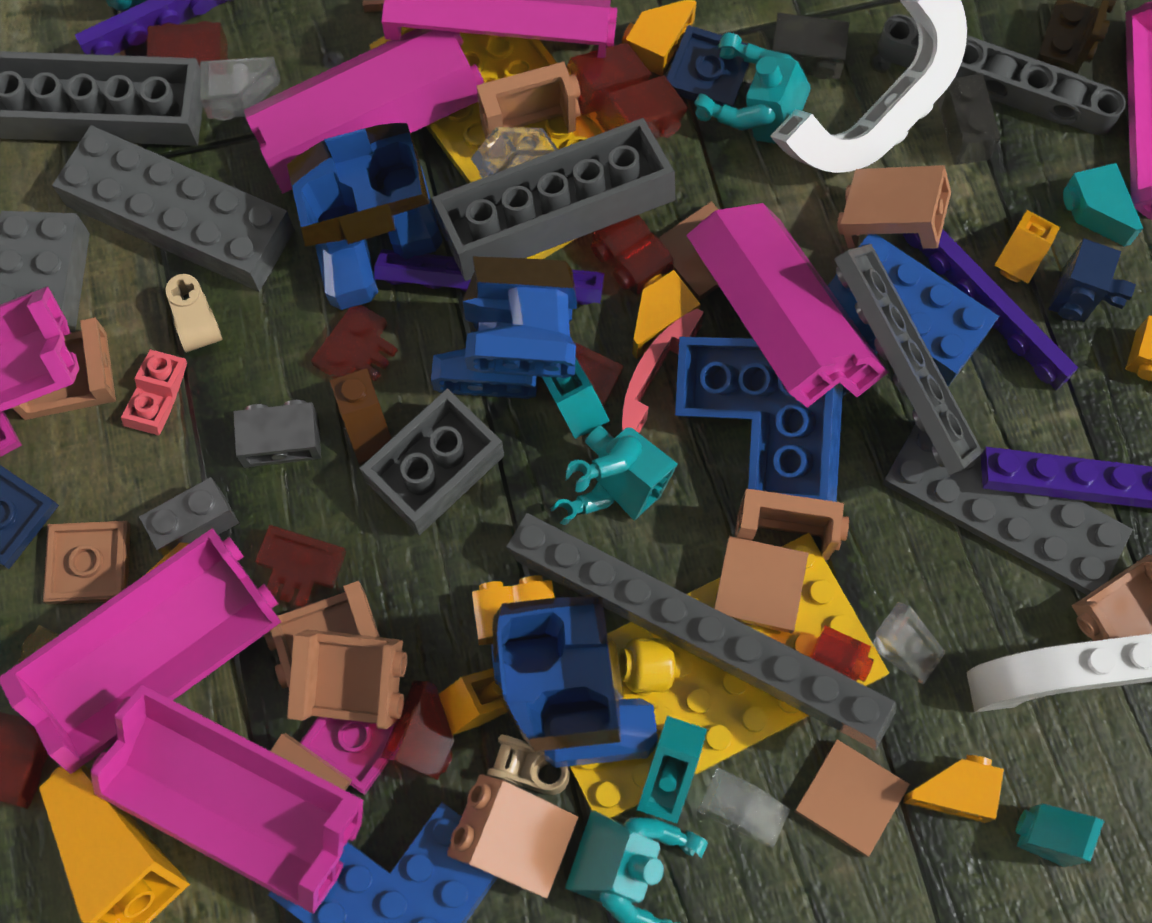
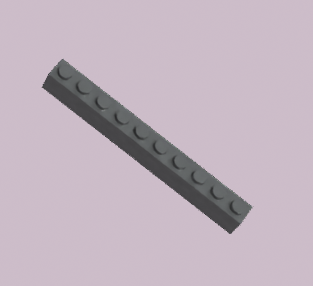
(705, 631)

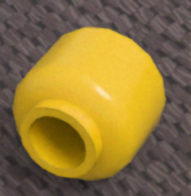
(649, 665)

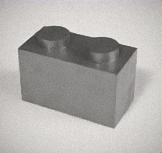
(277, 434)
(188, 516)

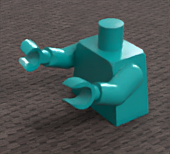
(772, 96)
(626, 472)
(621, 860)

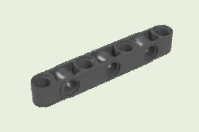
(1008, 76)

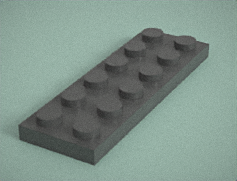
(913, 365)
(1044, 531)

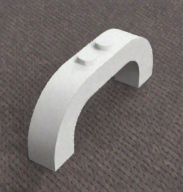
(910, 98)
(1059, 670)

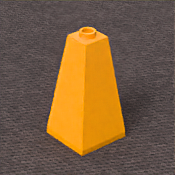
(106, 854)

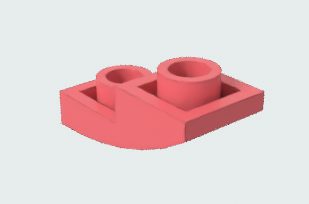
(155, 393)

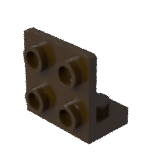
(1074, 33)

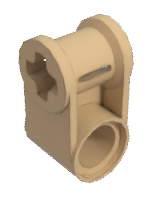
(192, 317)
(524, 767)

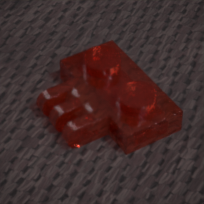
(355, 345)
(298, 563)

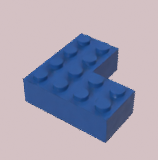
(943, 314)
(791, 445)
(420, 888)

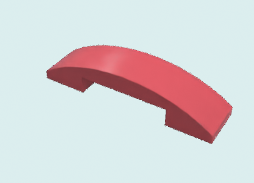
(634, 411)

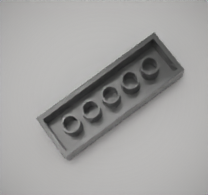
(124, 95)
(556, 196)
(174, 208)

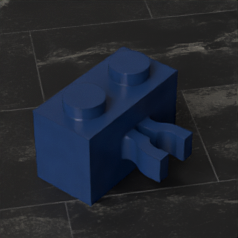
(1088, 280)

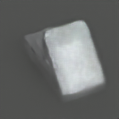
(908, 643)

